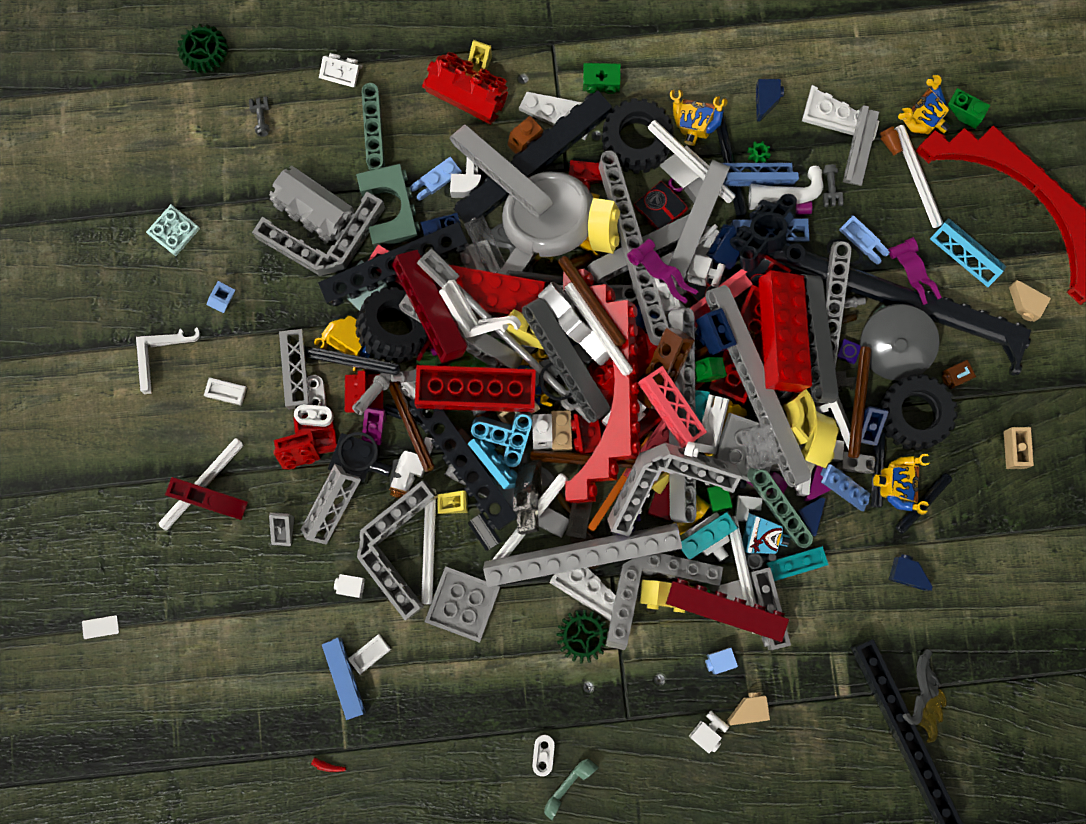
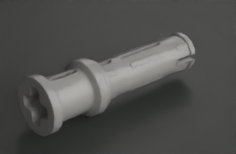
(381, 382)

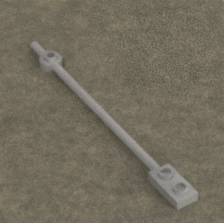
(442, 273)

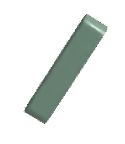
(370, 121)
(786, 513)

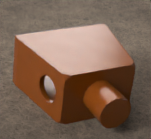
(524, 134)

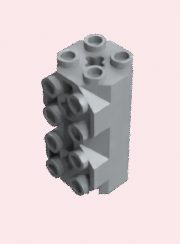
(311, 204)

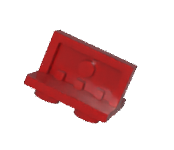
(356, 386)
(587, 434)
(296, 450)

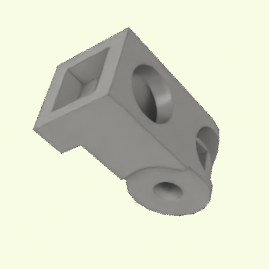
(862, 464)

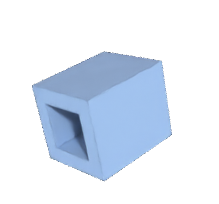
(220, 297)
(721, 661)

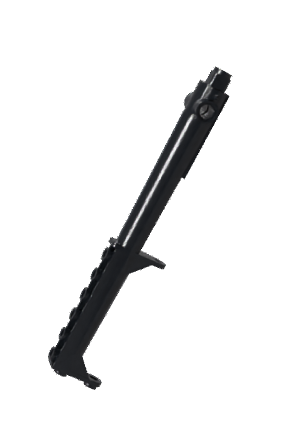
(944, 311)

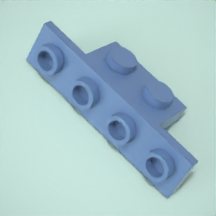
(845, 487)

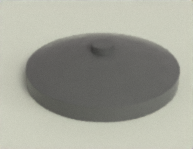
(901, 341)

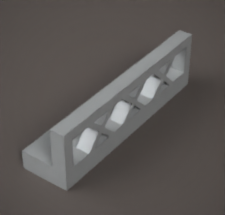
(860, 146)
(288, 370)
(331, 489)

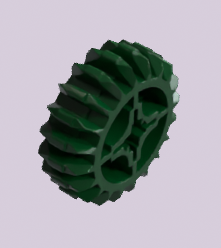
(207, 38)
(600, 632)

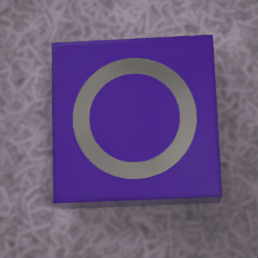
(848, 351)

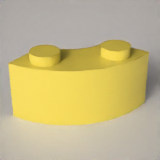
(603, 225)
(801, 416)
(822, 443)
(655, 594)

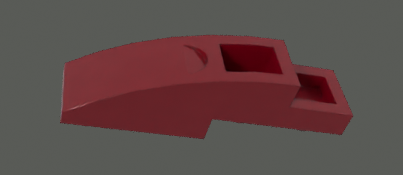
(206, 498)

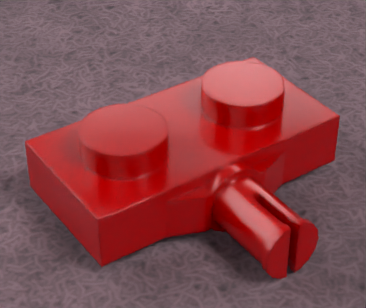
(586, 172)

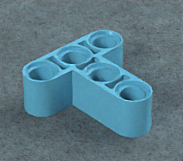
(507, 438)

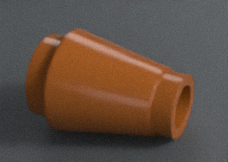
(891, 139)

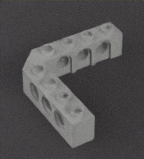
(340, 254)
(670, 460)
(374, 559)
(659, 566)

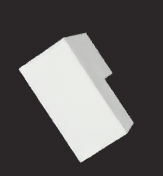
(744, 504)

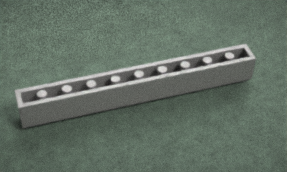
(582, 555)

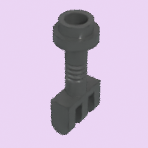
(261, 129)
(830, 171)

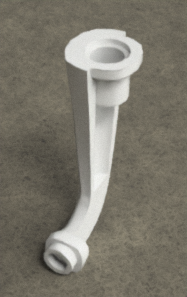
(773, 193)

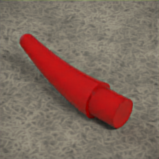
(324, 766)

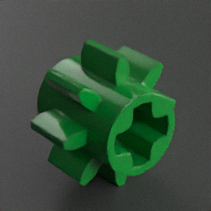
(761, 147)

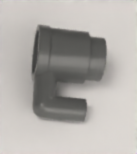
(755, 561)

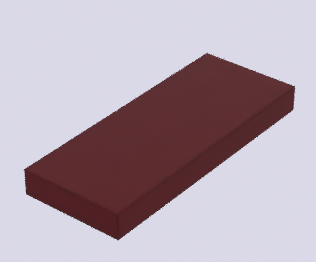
(428, 345)

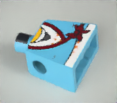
(763, 536)

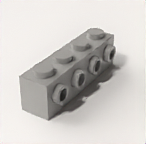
(767, 596)

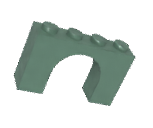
(391, 181)

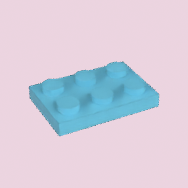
(494, 462)

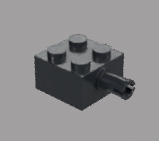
(358, 454)

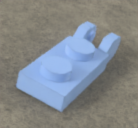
(436, 178)
(863, 239)

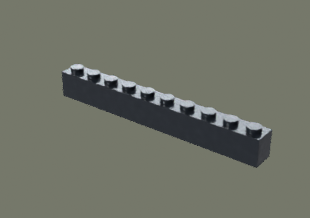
(538, 155)
(905, 734)

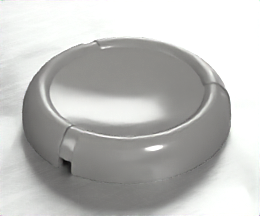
(560, 226)

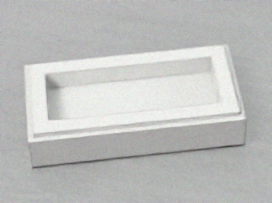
(225, 391)
(369, 654)

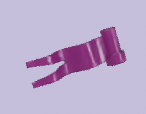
(914, 267)
(658, 269)

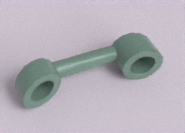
(582, 770)

